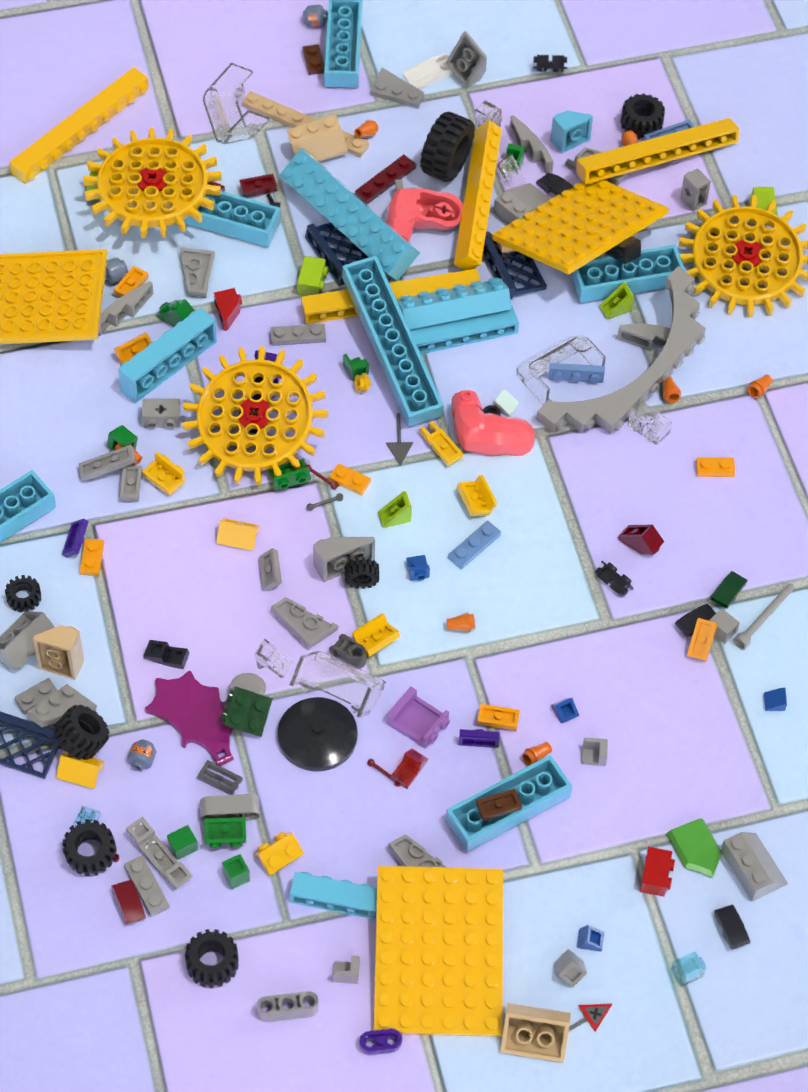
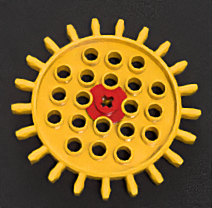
(170, 164)
(746, 255)
(284, 446)

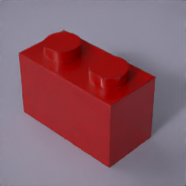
(656, 871)

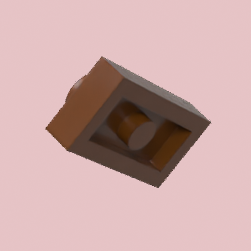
(313, 59)
(498, 804)

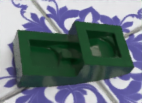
(729, 589)

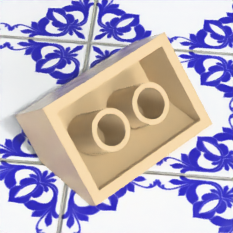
(319, 138)
(59, 651)
(535, 1032)

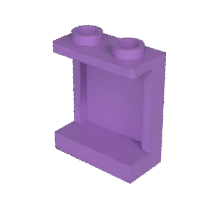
(417, 718)

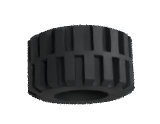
(642, 114)
(81, 732)
(84, 832)
(211, 942)

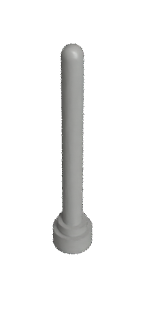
(743, 639)

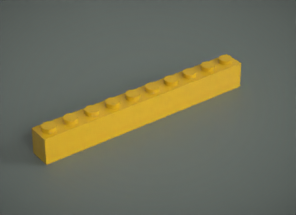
(79, 125)
(657, 151)
(478, 196)
(339, 304)

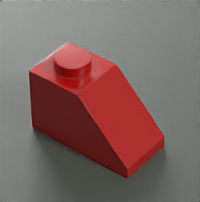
(228, 306)

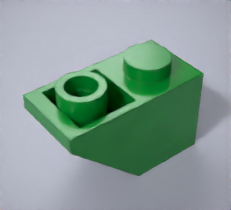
(174, 311)

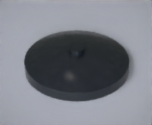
(317, 734)

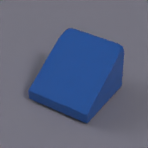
(775, 700)
(565, 709)
(590, 938)

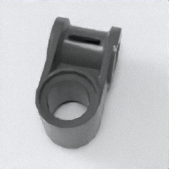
(346, 649)

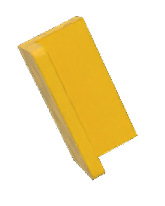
(237, 533)
(79, 770)

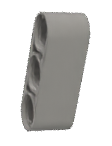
(230, 806)
(277, 1002)

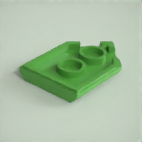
(696, 847)

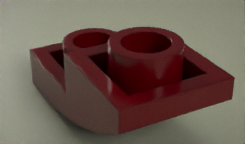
(128, 901)

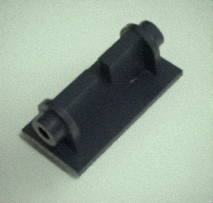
(543, 63)
(609, 573)

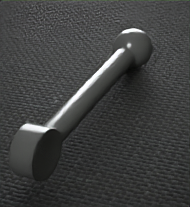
(339, 497)

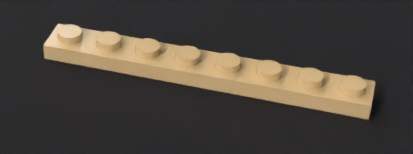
(293, 118)

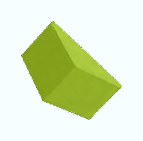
(618, 302)
(396, 511)

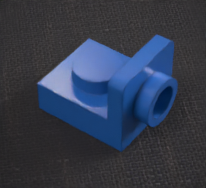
(418, 568)

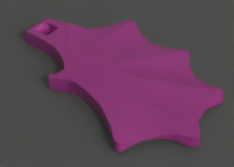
(194, 713)

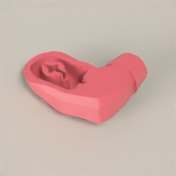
(422, 210)
(489, 432)

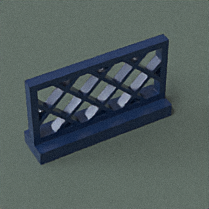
(323, 250)
(500, 269)
(32, 730)

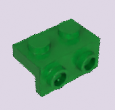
(290, 476)
(225, 831)

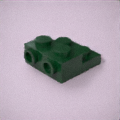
(246, 711)

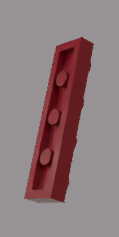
(385, 179)

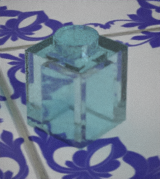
(688, 969)

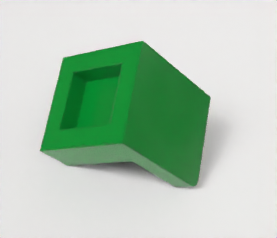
(518, 153)
(355, 366)
(122, 436)
(183, 842)
(236, 871)

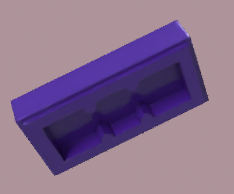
(75, 538)
(479, 738)

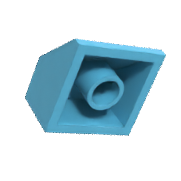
(570, 129)

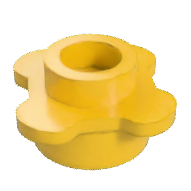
(362, 383)

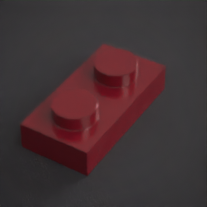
(258, 185)

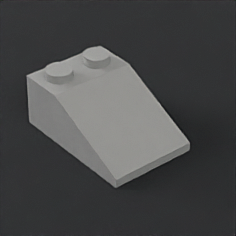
(467, 60)
(518, 201)
(334, 552)

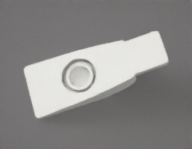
(428, 72)

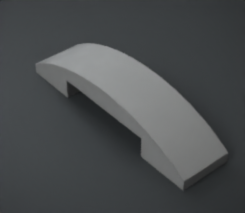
(157, 853)

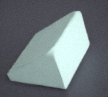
(506, 403)

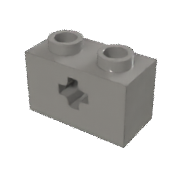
(695, 189)
(161, 413)

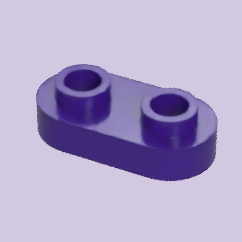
(380, 1041)

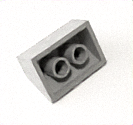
(17, 640)
(752, 865)

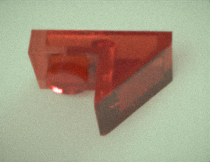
(409, 768)

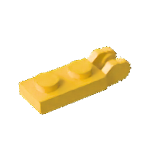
(441, 444)

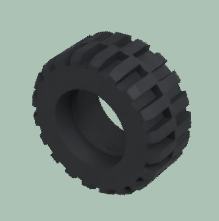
(447, 146)

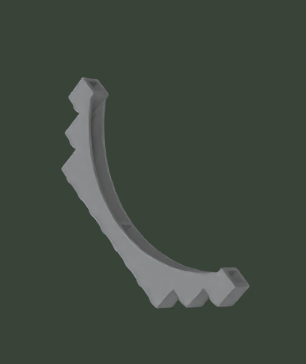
(613, 409)

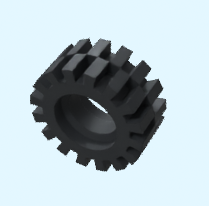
(361, 573)
(23, 584)

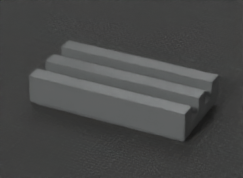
(233, 785)

